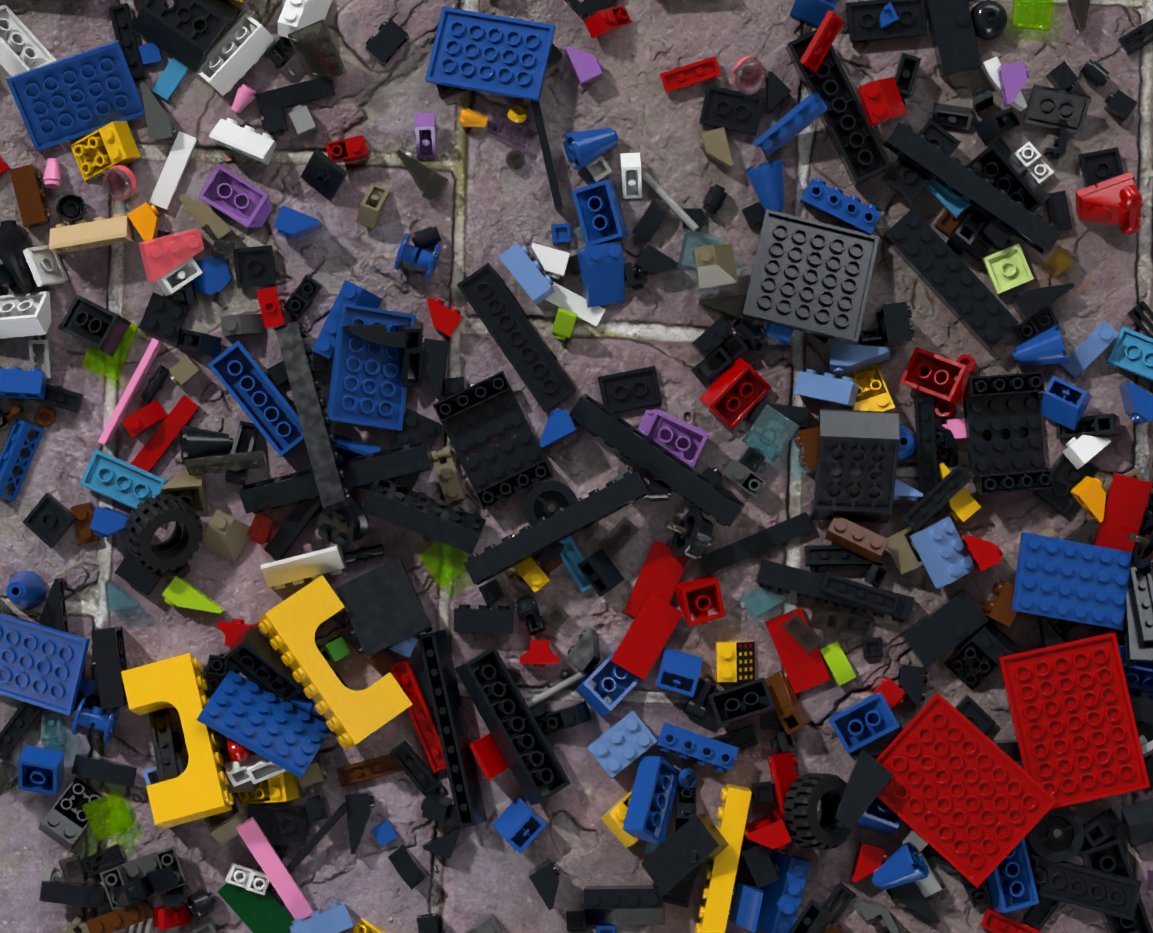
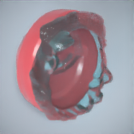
(749, 75)
(120, 182)

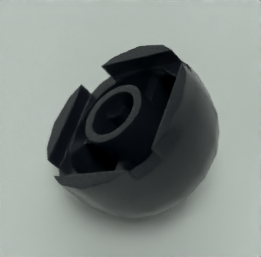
(988, 19)

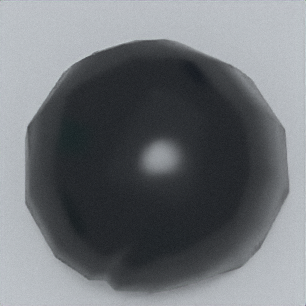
(71, 208)

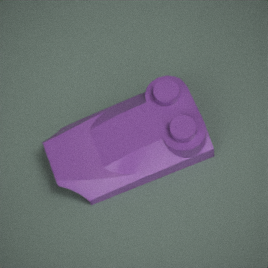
(236, 198)
(674, 435)

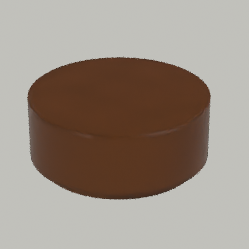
(45, 416)

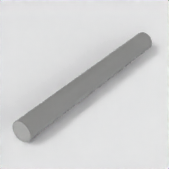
(670, 202)
(555, 689)

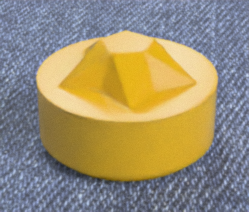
(517, 114)

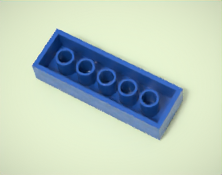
(259, 398)

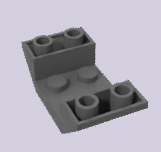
(139, 867)
(870, 909)

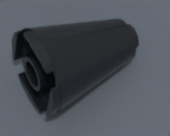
(203, 443)

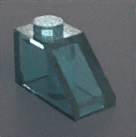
(759, 601)
(53, 730)

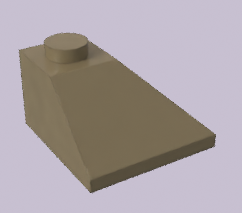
(715, 265)
(190, 489)
(226, 535)
(224, 825)

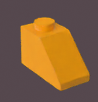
(145, 220)
(1091, 497)

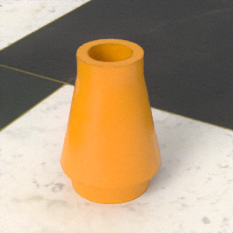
(472, 119)

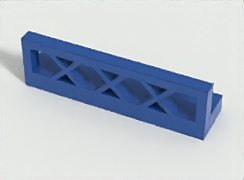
(791, 124)
(11, 454)

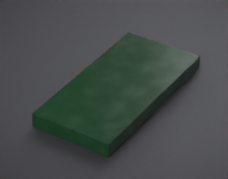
(257, 911)

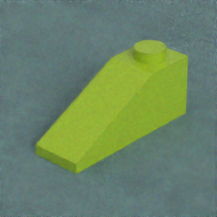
(185, 595)

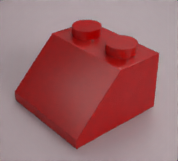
(881, 101)
(982, 552)
(700, 600)
(488, 756)

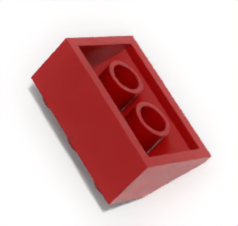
(735, 393)
(782, 775)
(768, 831)

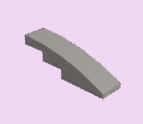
(41, 352)

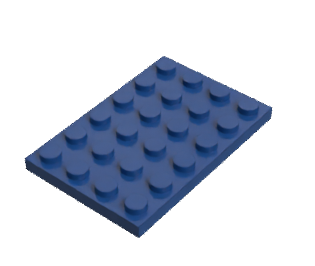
(490, 54)
(76, 95)
(367, 377)
(1071, 581)
(40, 664)
(264, 724)

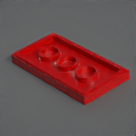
(1122, 512)
(656, 577)
(646, 636)
(802, 668)

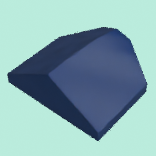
(214, 276)

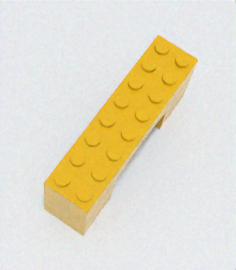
(347, 711)
(203, 785)

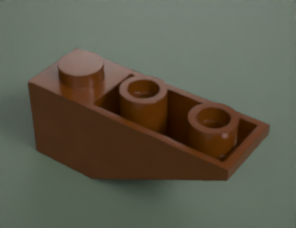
(786, 703)

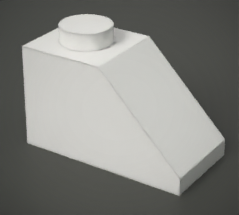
(631, 175)
(551, 260)
(179, 277)
(1084, 448)

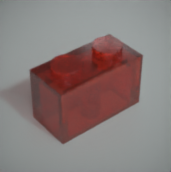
(262, 528)

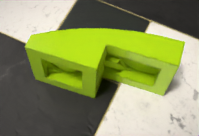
(838, 663)

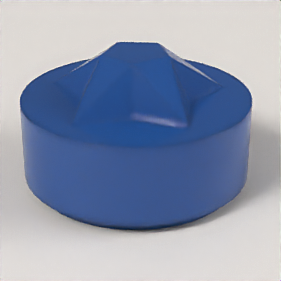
(687, 778)

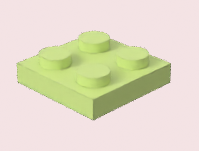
(1007, 268)

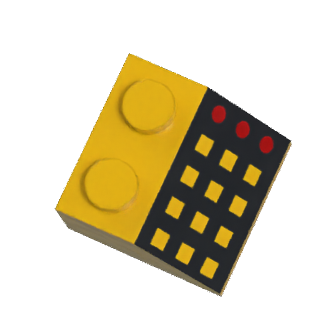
(735, 661)

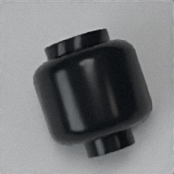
(200, 903)

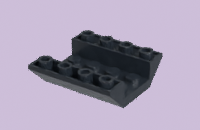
(175, 29)

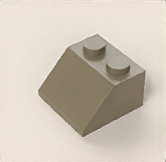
(903, 550)

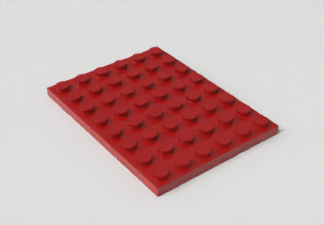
(1075, 719)
(960, 790)

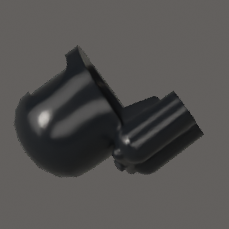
(528, 611)

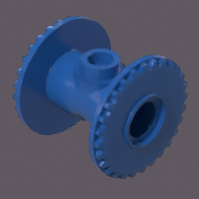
(417, 257)
(97, 716)

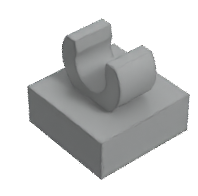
(598, 169)
(1147, 747)
(49, 874)

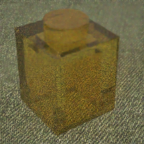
(1058, 262)

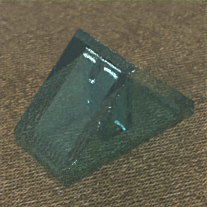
(117, 598)

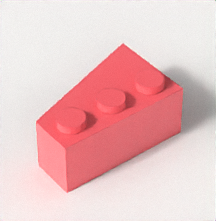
(168, 252)

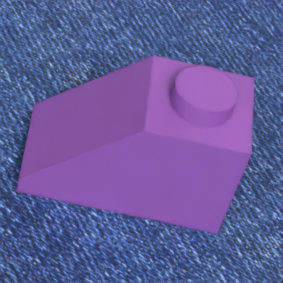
(584, 65)
(1012, 79)
(425, 135)

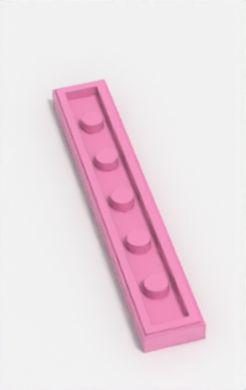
(130, 392)
(274, 868)

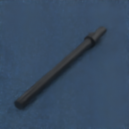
(315, 840)

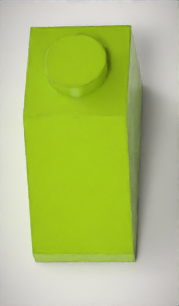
(564, 324)

